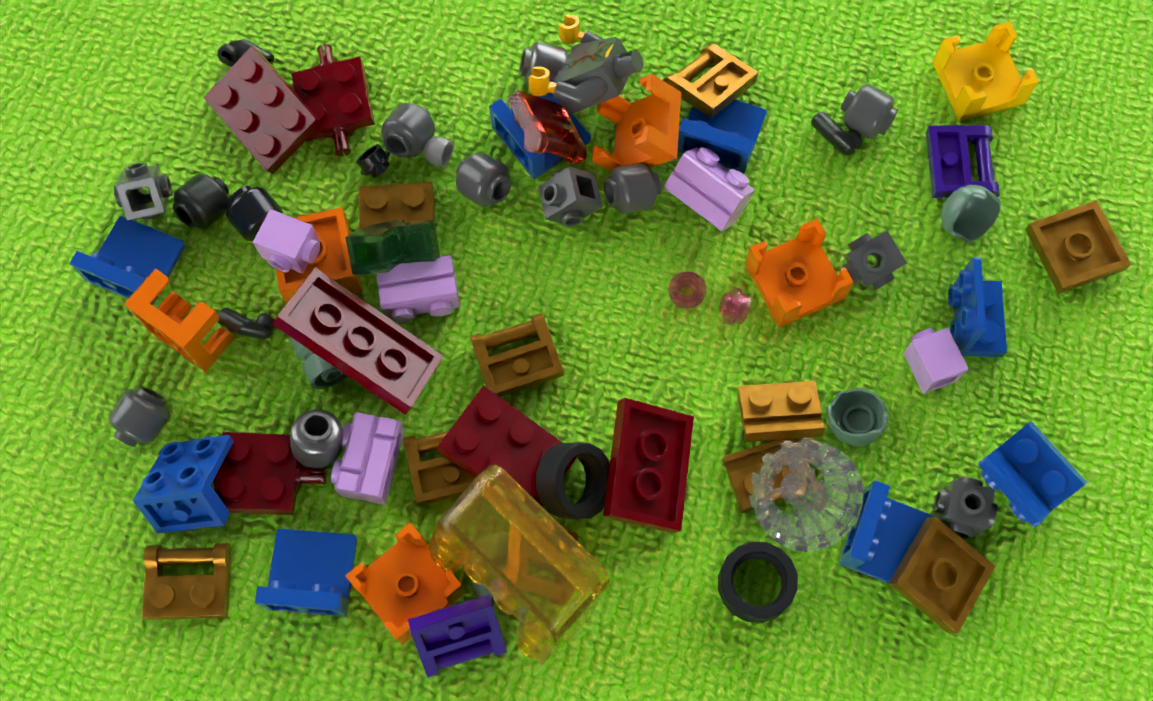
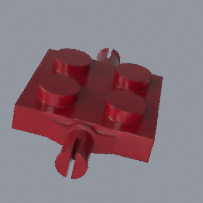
(336, 96)
(262, 475)

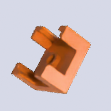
(644, 129)
(332, 258)
(797, 275)
(168, 326)
(405, 583)

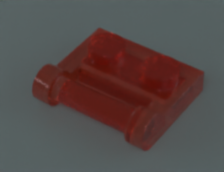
(542, 121)

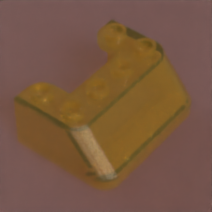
(521, 560)

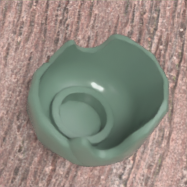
(970, 212)
(857, 417)

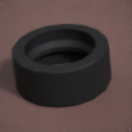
(550, 480)
(779, 560)

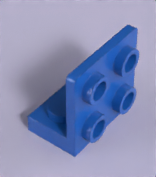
(727, 134)
(513, 137)
(129, 257)
(978, 313)
(1031, 474)
(179, 487)
(881, 534)
(309, 573)

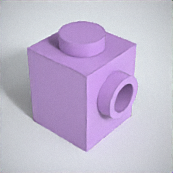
(287, 242)
(935, 359)

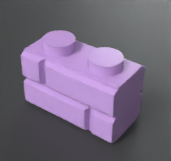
(710, 187)
(418, 289)
(368, 458)

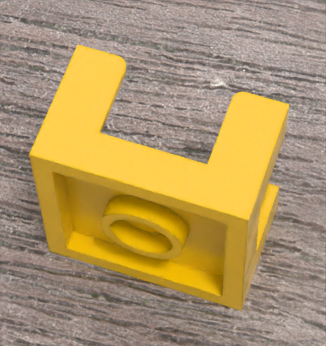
(983, 75)

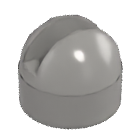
(438, 151)

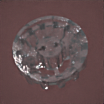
(824, 511)

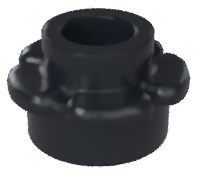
(374, 161)

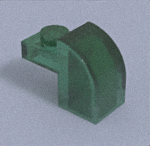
(391, 243)

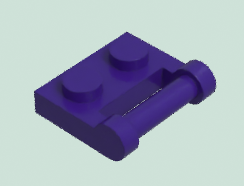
(950, 158)
(457, 634)

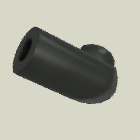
(233, 51)
(834, 134)
(245, 326)

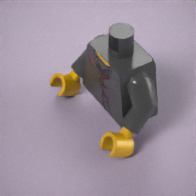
(592, 72)

